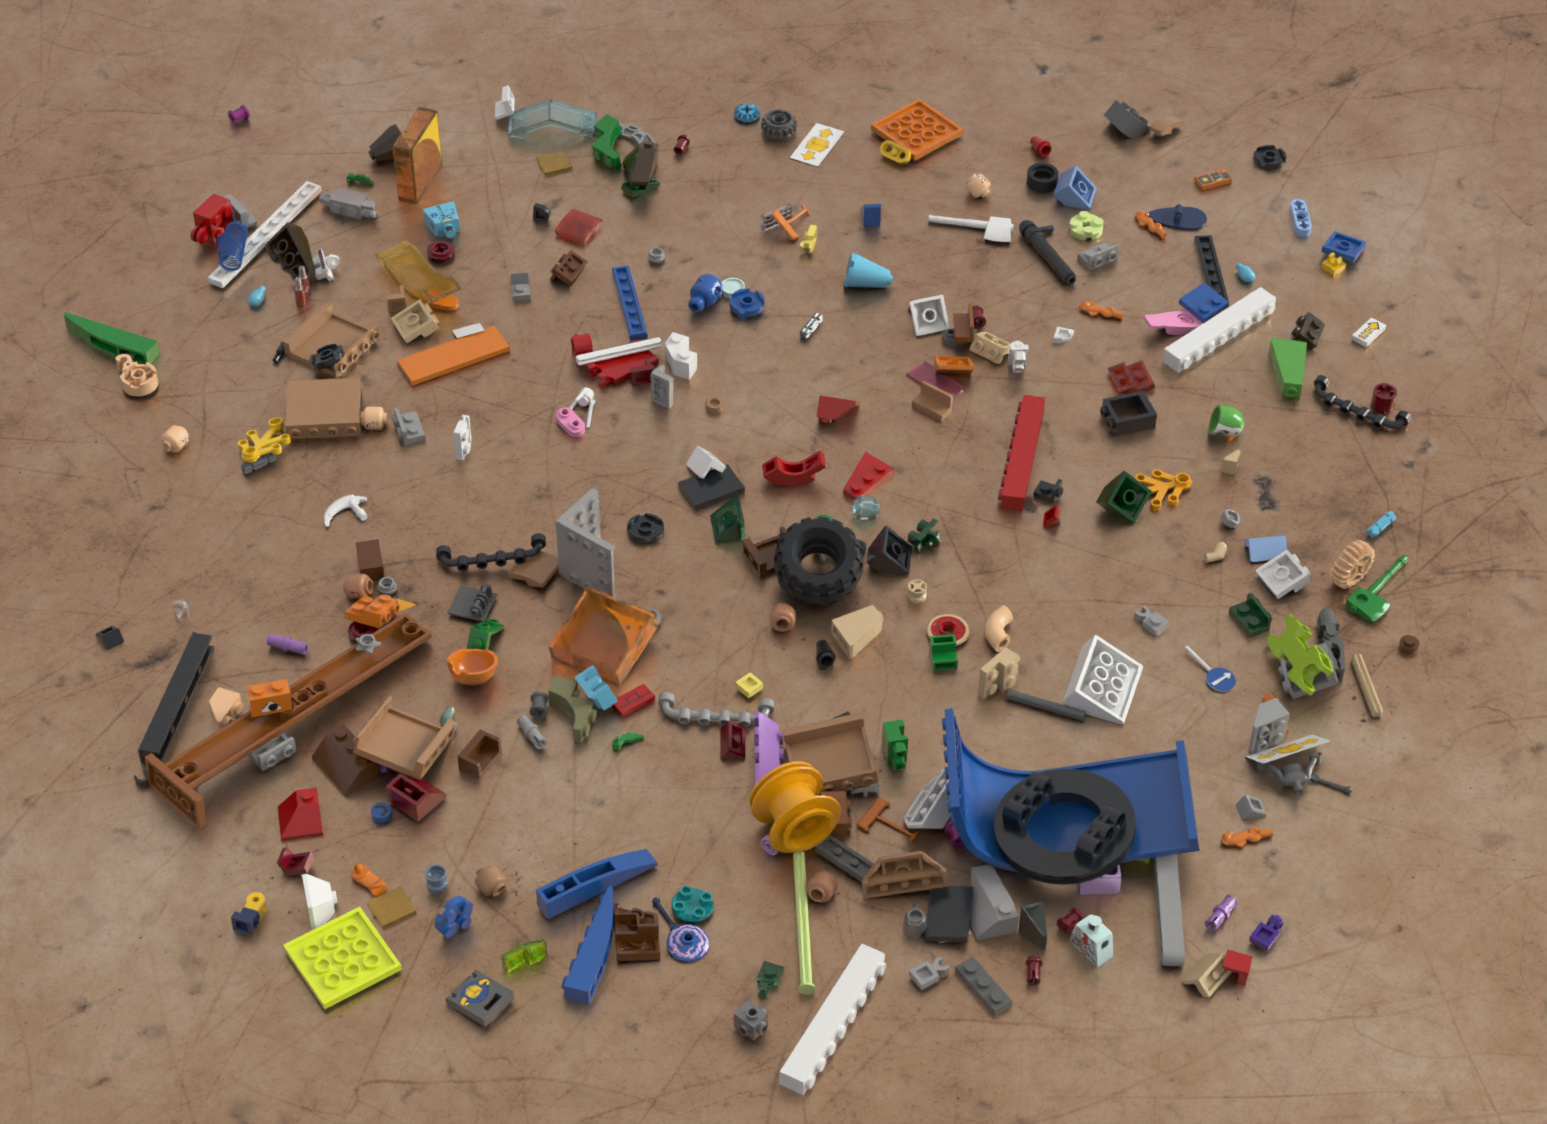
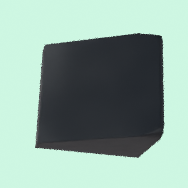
(110, 637)

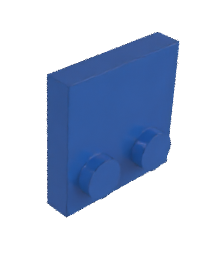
(1344, 246)
(1203, 302)

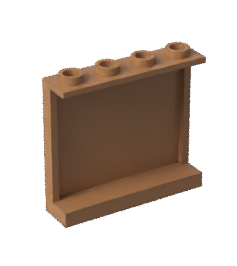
(328, 328)
(323, 408)
(402, 740)
(836, 750)

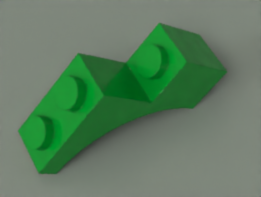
(606, 133)

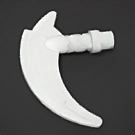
(348, 501)

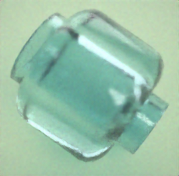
(865, 507)

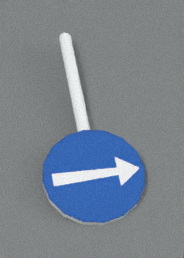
(1217, 678)

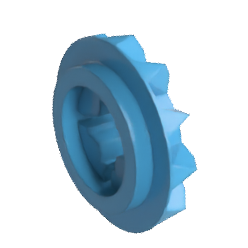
(752, 115)

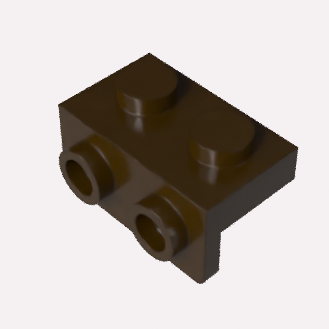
(1308, 330)

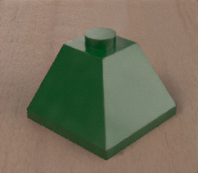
(1124, 497)

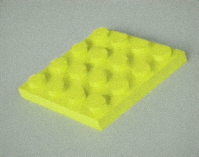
(342, 957)

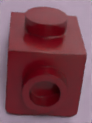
(295, 864)

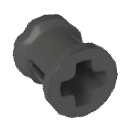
(538, 707)

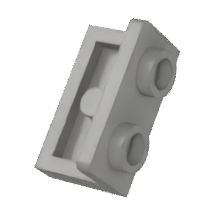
(273, 751)

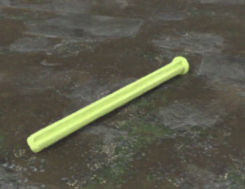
(806, 986)

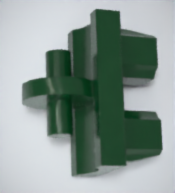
(927, 537)

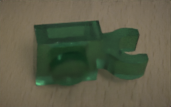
(768, 977)

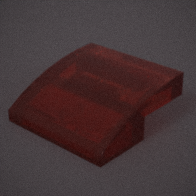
(578, 226)
(1131, 377)

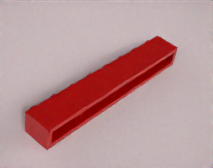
(1022, 454)

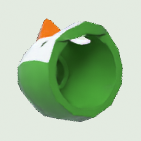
(1226, 420)

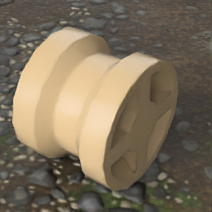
(917, 591)

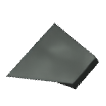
(1033, 924)

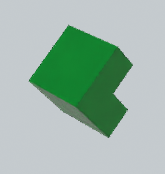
(943, 652)

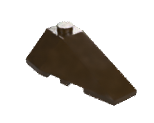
(641, 163)

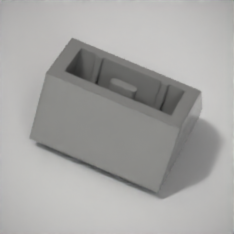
(1269, 726)

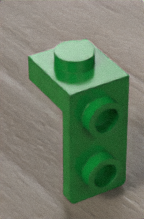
(481, 633)

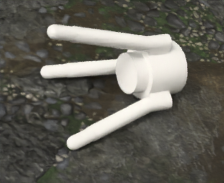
(585, 398)

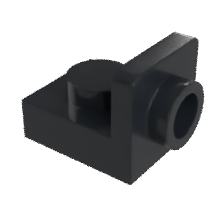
(1048, 492)

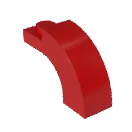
(793, 473)

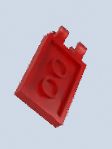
(618, 369)

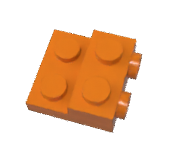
(373, 612)

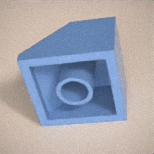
(1075, 189)

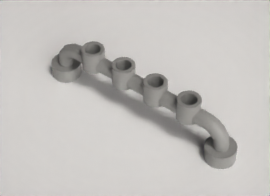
(704, 716)

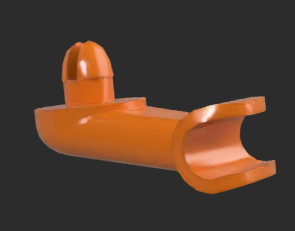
(365, 877)

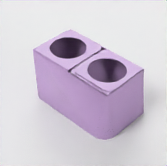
(1106, 885)

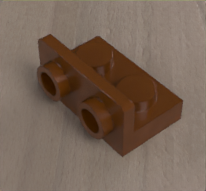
(569, 267)

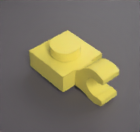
(809, 239)

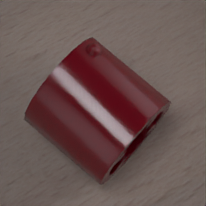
(1383, 399)

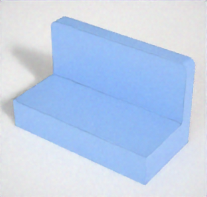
(1265, 547)

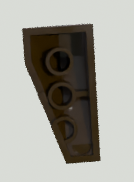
(292, 250)

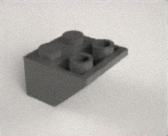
(1127, 119)

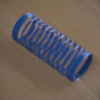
(233, 248)

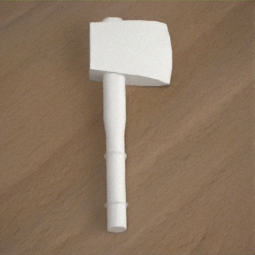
(996, 228)

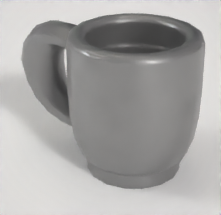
(914, 923)

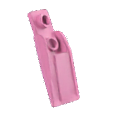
(1175, 322)

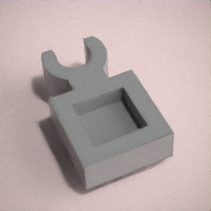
(1152, 622)
(927, 974)

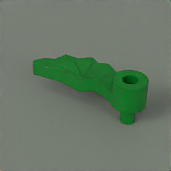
(360, 178)
(626, 738)

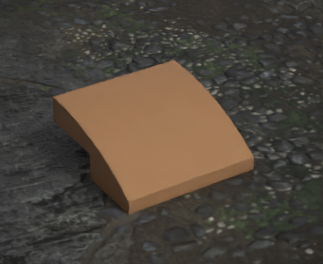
(536, 569)

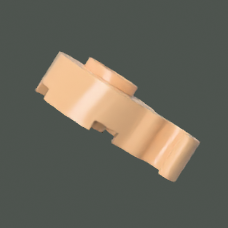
(135, 377)

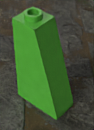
(1288, 365)

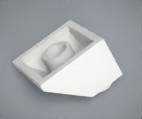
(929, 315)
(319, 900)

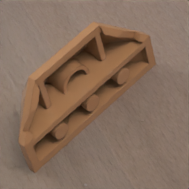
(903, 874)

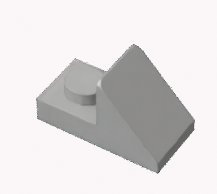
(520, 286)

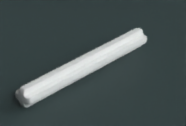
(618, 351)

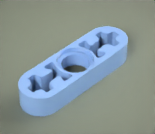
(1303, 212)

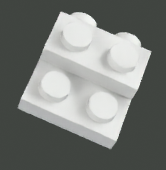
(1284, 574)

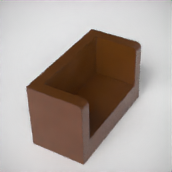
(370, 559)
(479, 753)

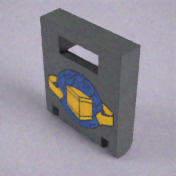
(475, 994)

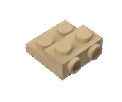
(415, 321)
(998, 673)

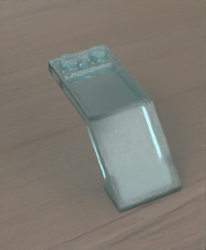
(552, 113)

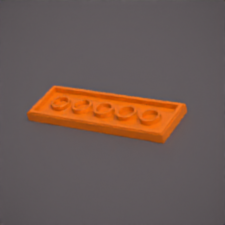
(453, 355)

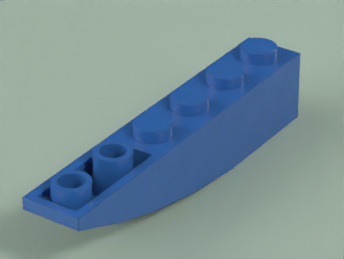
(591, 881)
(592, 953)

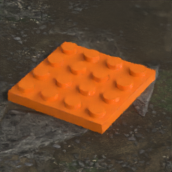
(917, 128)

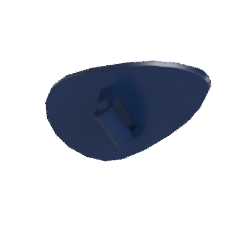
(1179, 217)

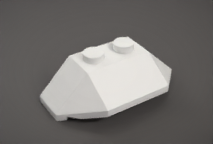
(930, 806)

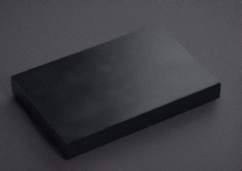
(711, 489)
(949, 914)

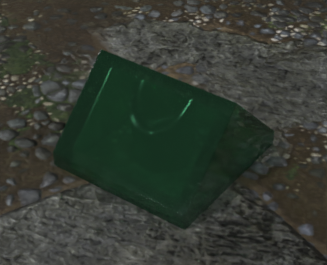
(729, 521)

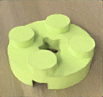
(1093, 225)

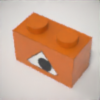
(269, 698)

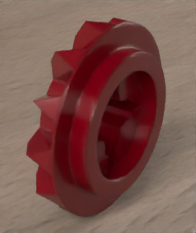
(446, 248)
(355, 628)

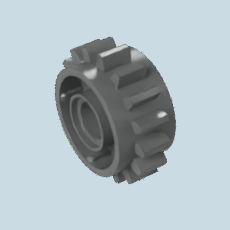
(778, 124)

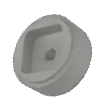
(1230, 518)

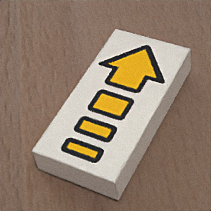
(1368, 332)

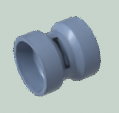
(436, 879)

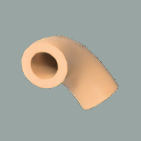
(995, 628)

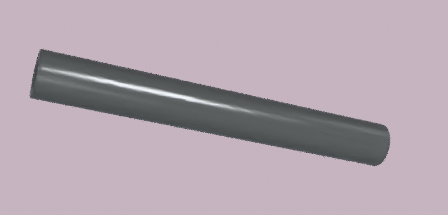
(1046, 705)

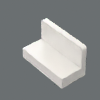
(506, 105)
(702, 461)

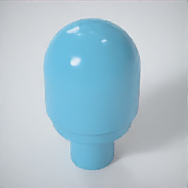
(1245, 273)
(257, 297)

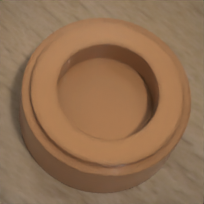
(714, 405)

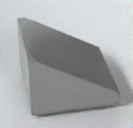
(1250, 808)

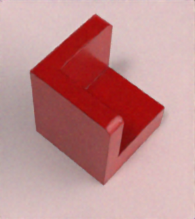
(1238, 963)

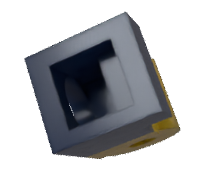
(251, 914)

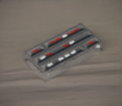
(769, 222)

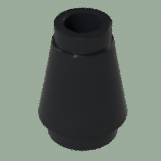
(824, 654)

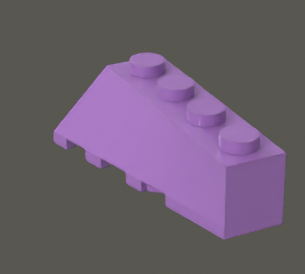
(766, 745)

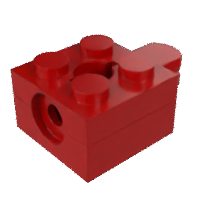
(211, 219)

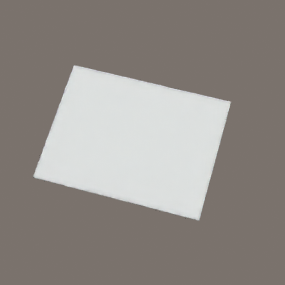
(475, 328)

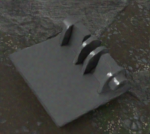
(473, 602)

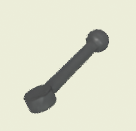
(1315, 778)

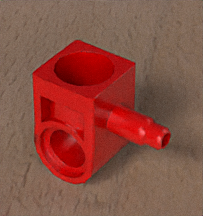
(581, 345)

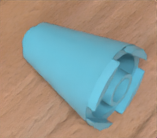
(866, 273)

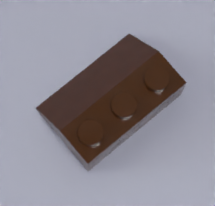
(341, 765)

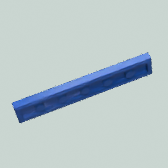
(629, 303)

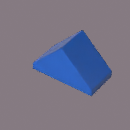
(871, 214)

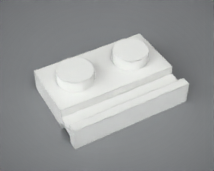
(462, 437)

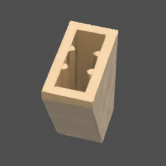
(857, 629)

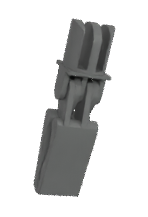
(1328, 630)

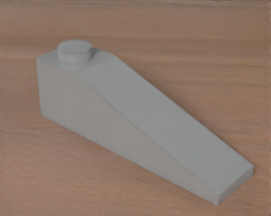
(992, 906)

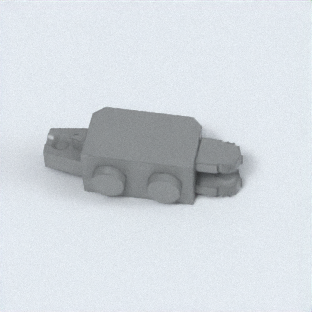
(349, 203)

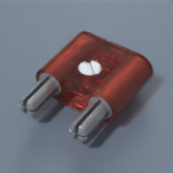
(302, 288)

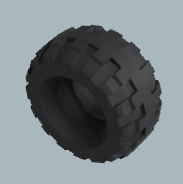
(818, 537)

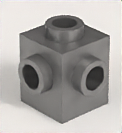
(751, 1020)

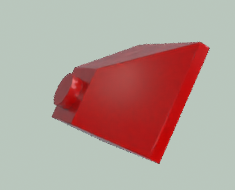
(834, 408)
(300, 815)

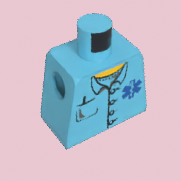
(442, 219)

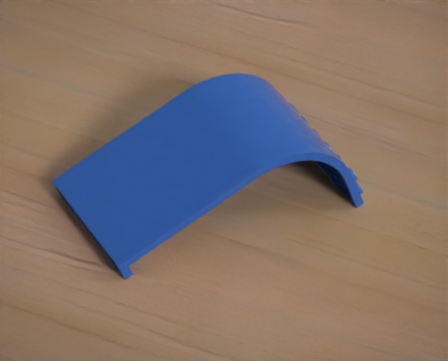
(1153, 783)

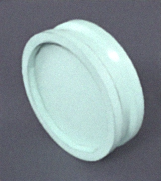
(731, 285)

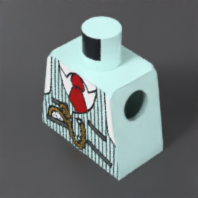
(1093, 940)

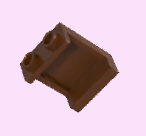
(761, 554)

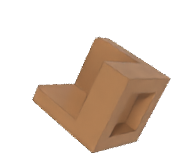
(396, 302)

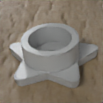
(363, 646)

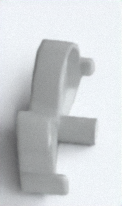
(872, 788)

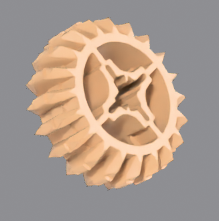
(1352, 564)

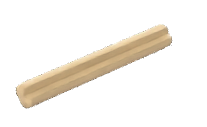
(1366, 685)

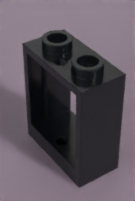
(1141, 422)

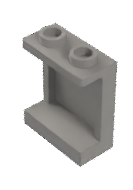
(1320, 682)

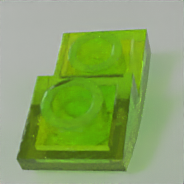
(528, 952)

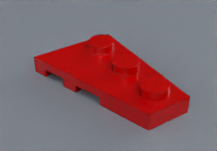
(867, 476)

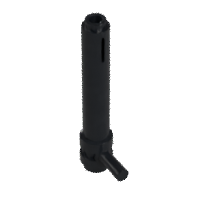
(1034, 236)

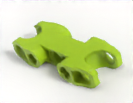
(1305, 660)

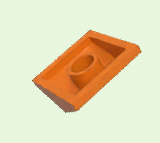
(953, 364)

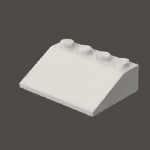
(1103, 681)

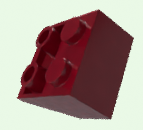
(413, 795)

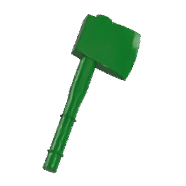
(1366, 602)

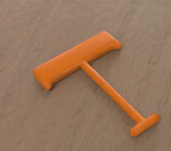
(785, 224)
(874, 812)

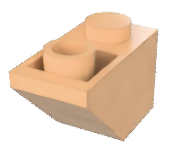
(225, 706)

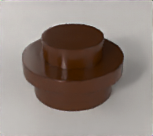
(1409, 644)

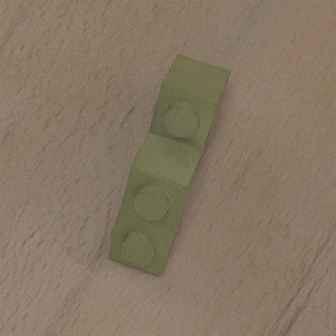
(565, 695)

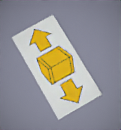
(817, 144)
(1287, 748)

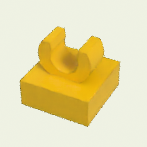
(1333, 264)

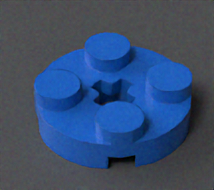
(754, 304)
(455, 916)

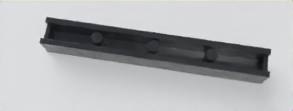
(176, 697)

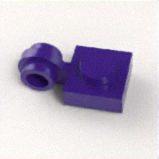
(1267, 934)

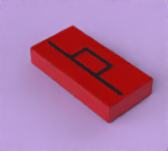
(633, 700)

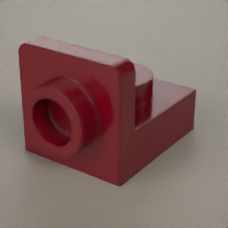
(641, 374)

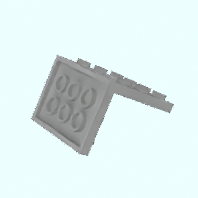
(581, 551)

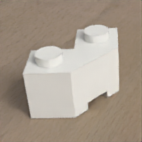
(677, 354)

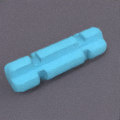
(1381, 524)

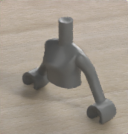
(1292, 774)

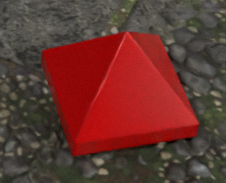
(1052, 516)

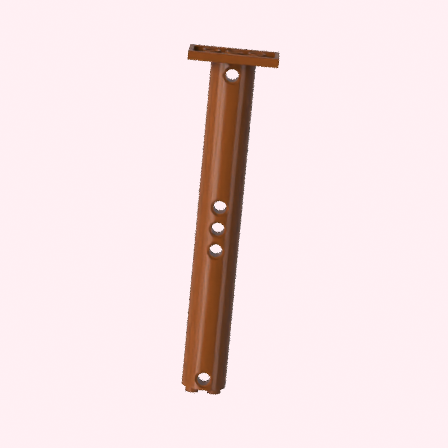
(225, 747)

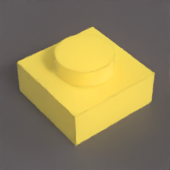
(749, 685)

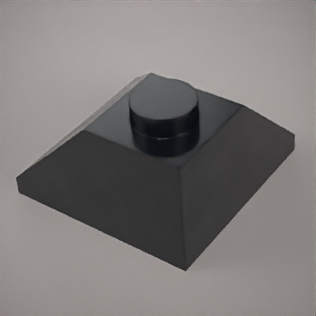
(889, 553)

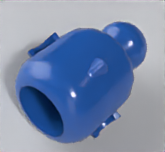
(704, 292)

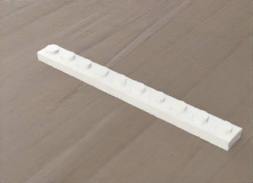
(267, 230)

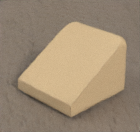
(1231, 463)

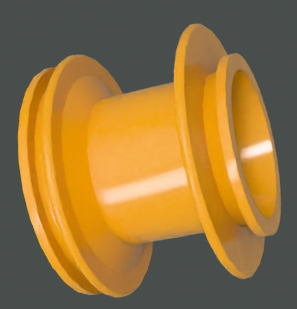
(792, 803)

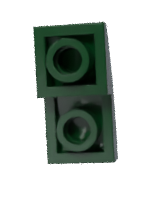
(637, 190)

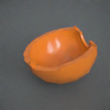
(472, 666)

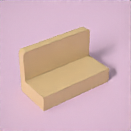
(1207, 974)

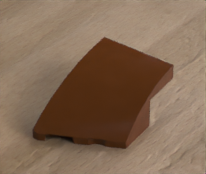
(636, 934)

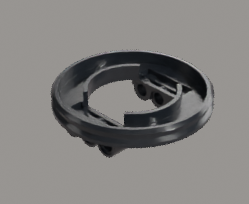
(1097, 849)

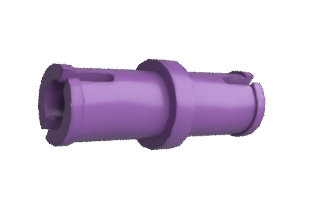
(287, 644)
(1221, 913)

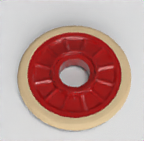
(957, 624)

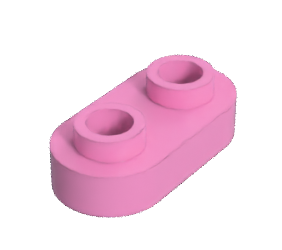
(567, 419)

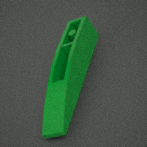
(113, 340)

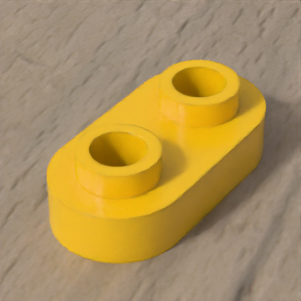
(896, 152)

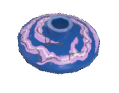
(687, 950)

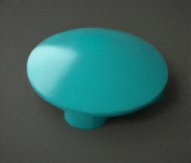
(692, 904)

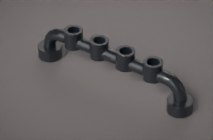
(1363, 413)
(443, 554)

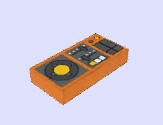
(1213, 179)

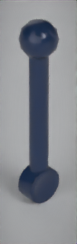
(656, 901)

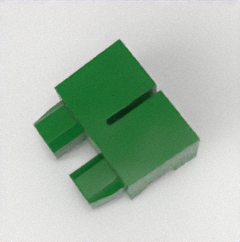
(895, 744)

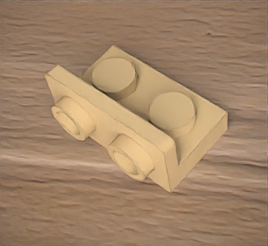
(989, 346)

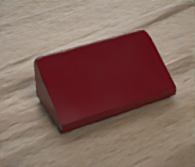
(732, 741)

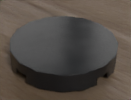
(1269, 157)
(327, 356)
(645, 528)

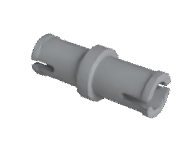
(531, 731)

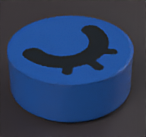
(381, 812)

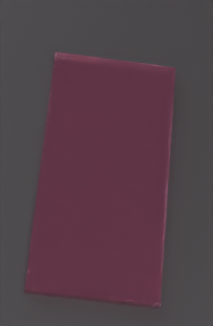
(927, 373)

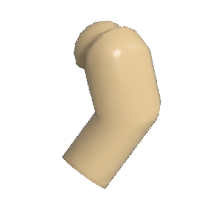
(1218, 554)

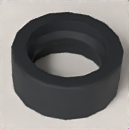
(1042, 169)

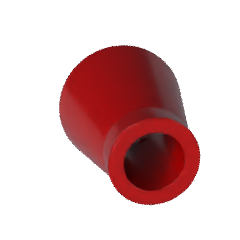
(1041, 146)

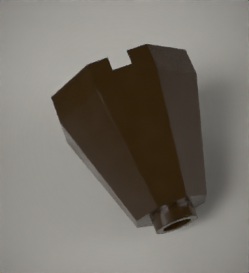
(382, 148)

